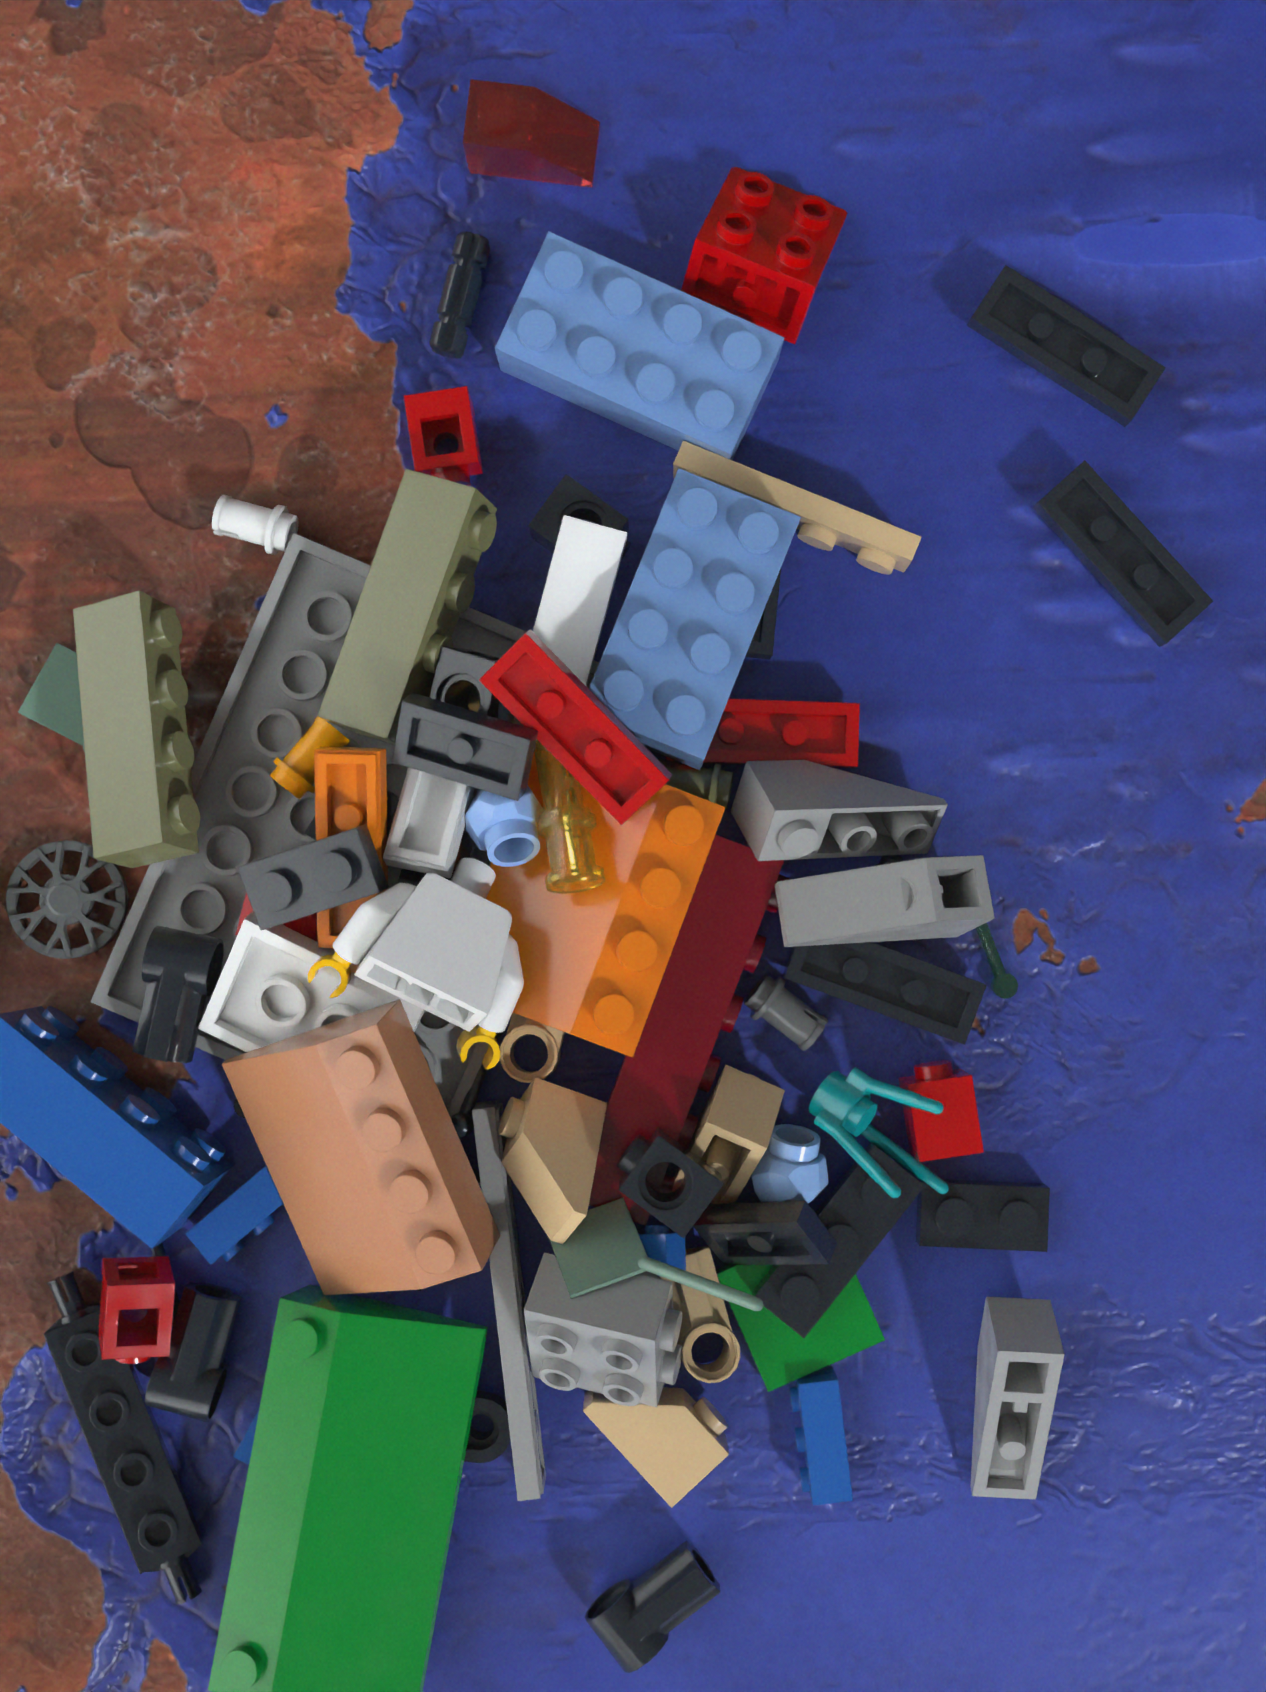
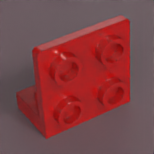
(763, 251)

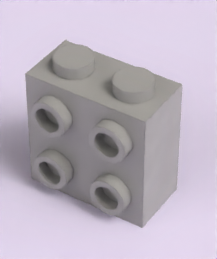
(606, 1340)

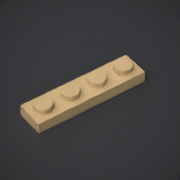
(822, 521)

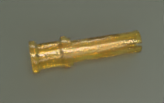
(566, 828)

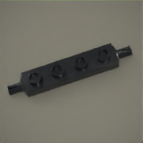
(124, 1443)

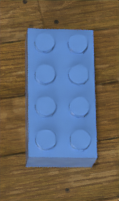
(636, 350)
(691, 615)

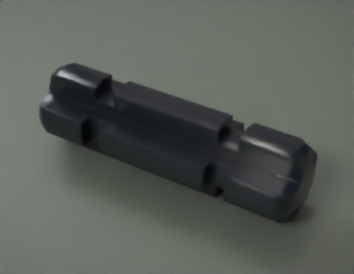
(460, 295)

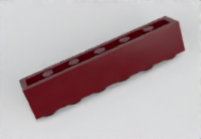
(687, 1014)

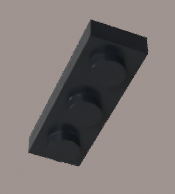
(1066, 346)
(1122, 554)
(890, 985)
(858, 1218)

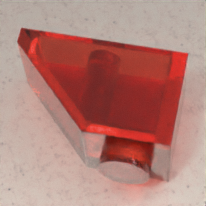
(528, 135)

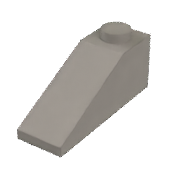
(1014, 1396)

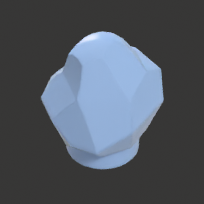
(505, 827)
(791, 1166)

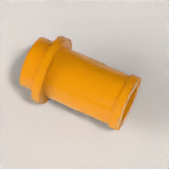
(297, 768)

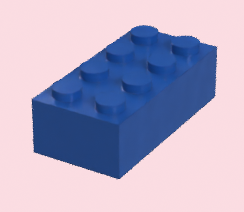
(103, 1127)

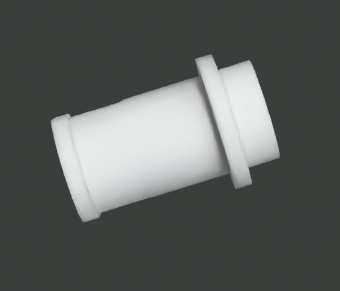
(254, 523)

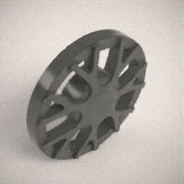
(65, 900)

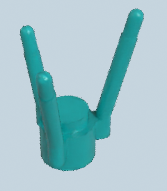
(845, 1107)

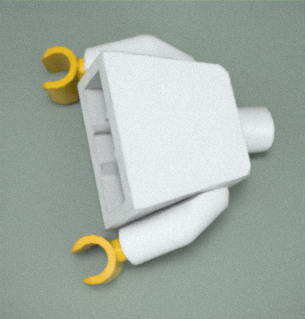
(439, 951)

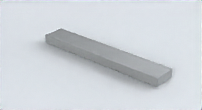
(509, 1305)

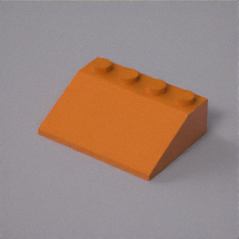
(602, 951)

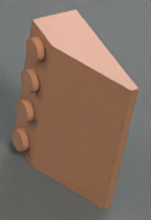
(365, 1155)

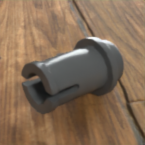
(785, 1011)

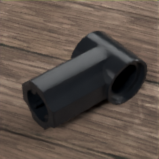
(179, 975)
(194, 1372)
(638, 1615)

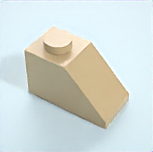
(734, 1130)
(553, 1153)
(664, 1443)

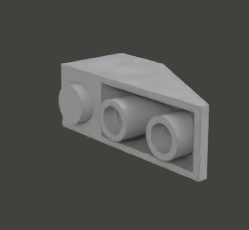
(829, 813)
(886, 902)

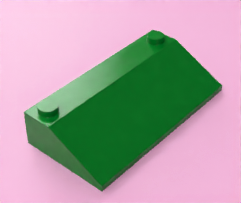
(348, 1498)

